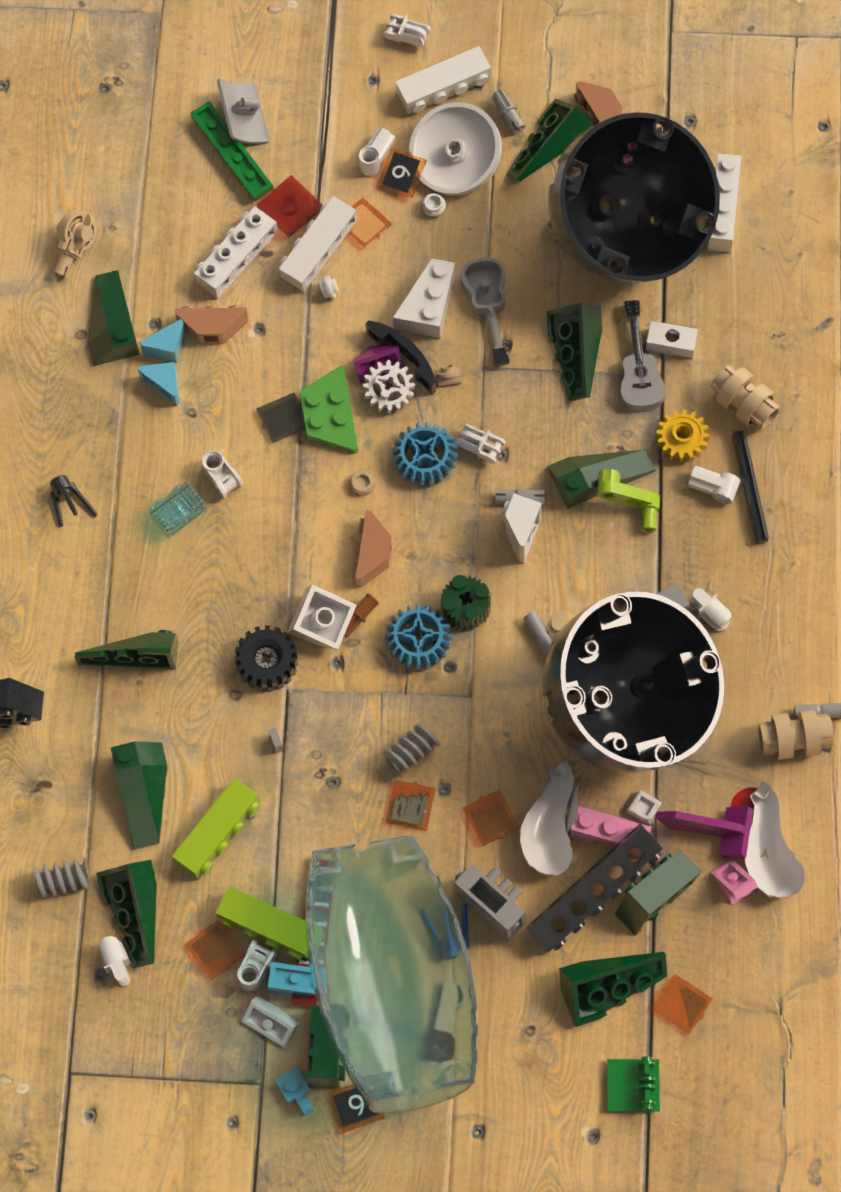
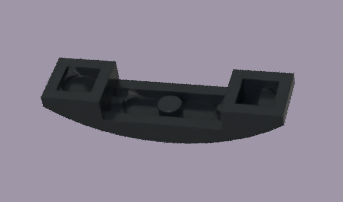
(384, 335)

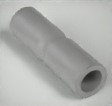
(539, 631)
(831, 709)

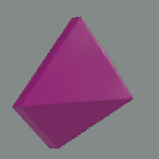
(376, 354)

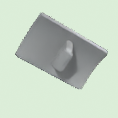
(243, 112)

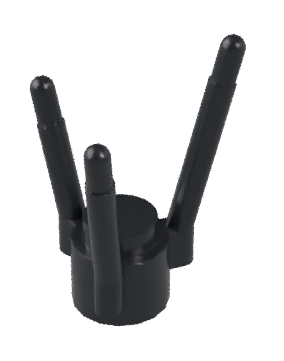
(63, 490)

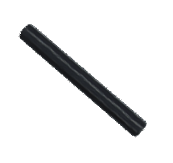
(750, 487)

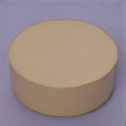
(362, 483)

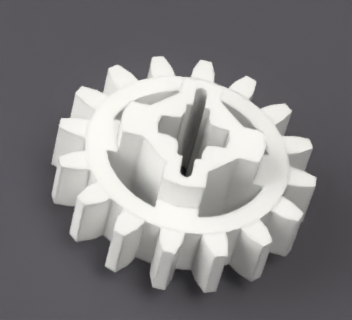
(380, 382)

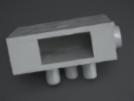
(490, 900)

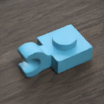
(294, 1089)

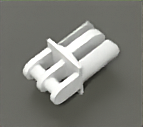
(409, 32)
(477, 441)
(711, 610)
(115, 959)

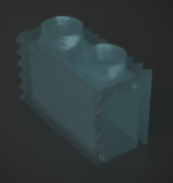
(177, 509)

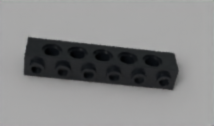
(598, 873)

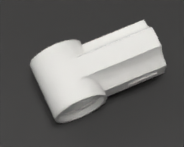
(375, 151)
(720, 486)

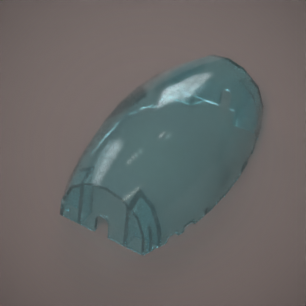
(391, 974)

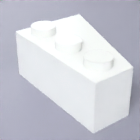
(428, 301)

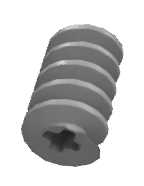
(409, 749)
(62, 877)

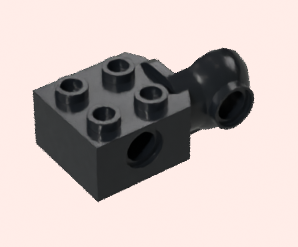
(19, 703)

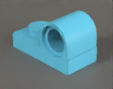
(290, 979)

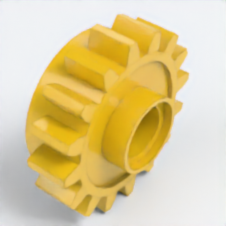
(682, 424)

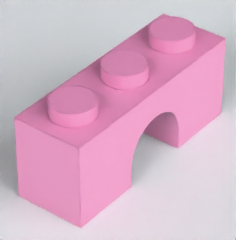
(598, 826)

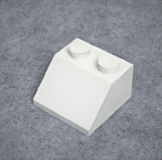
(521, 523)
(321, 618)

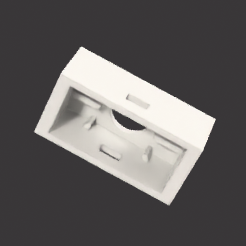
(682, 347)

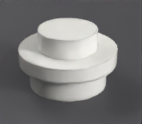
(433, 205)
(329, 287)

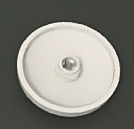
(459, 148)

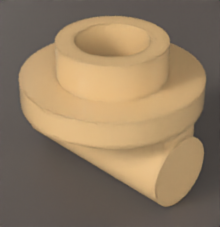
(448, 375)

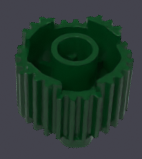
(469, 590)

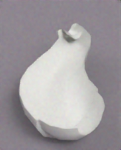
(547, 843)
(782, 873)

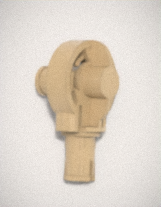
(73, 239)

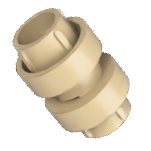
(752, 403)
(808, 733)

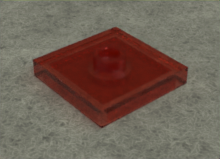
(290, 206)

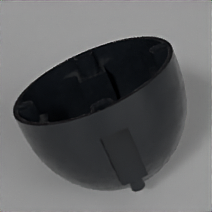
(663, 179)
(648, 679)

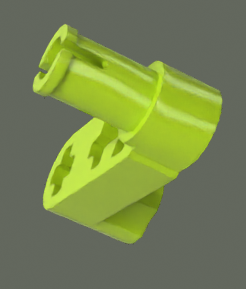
(647, 501)

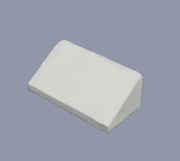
(270, 1021)

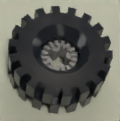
(267, 643)

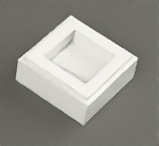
(644, 807)

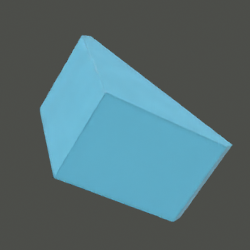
(165, 343)
(163, 379)

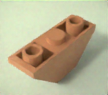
(597, 101)
(212, 323)
(373, 550)

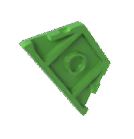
(328, 411)

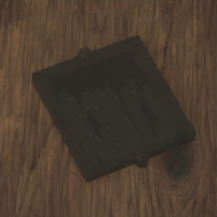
(282, 417)

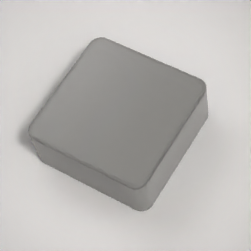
(276, 740)

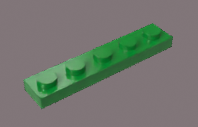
(231, 151)

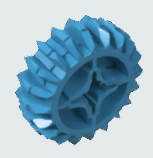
(434, 439)
(428, 637)

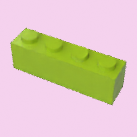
(216, 829)
(264, 921)

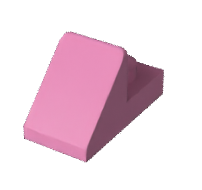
(734, 881)

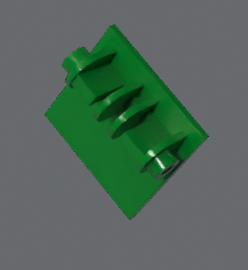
(633, 1085)

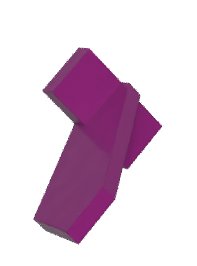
(733, 829)

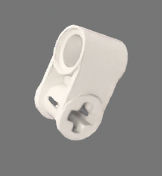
(222, 477)
(256, 961)

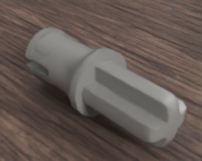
(508, 111)

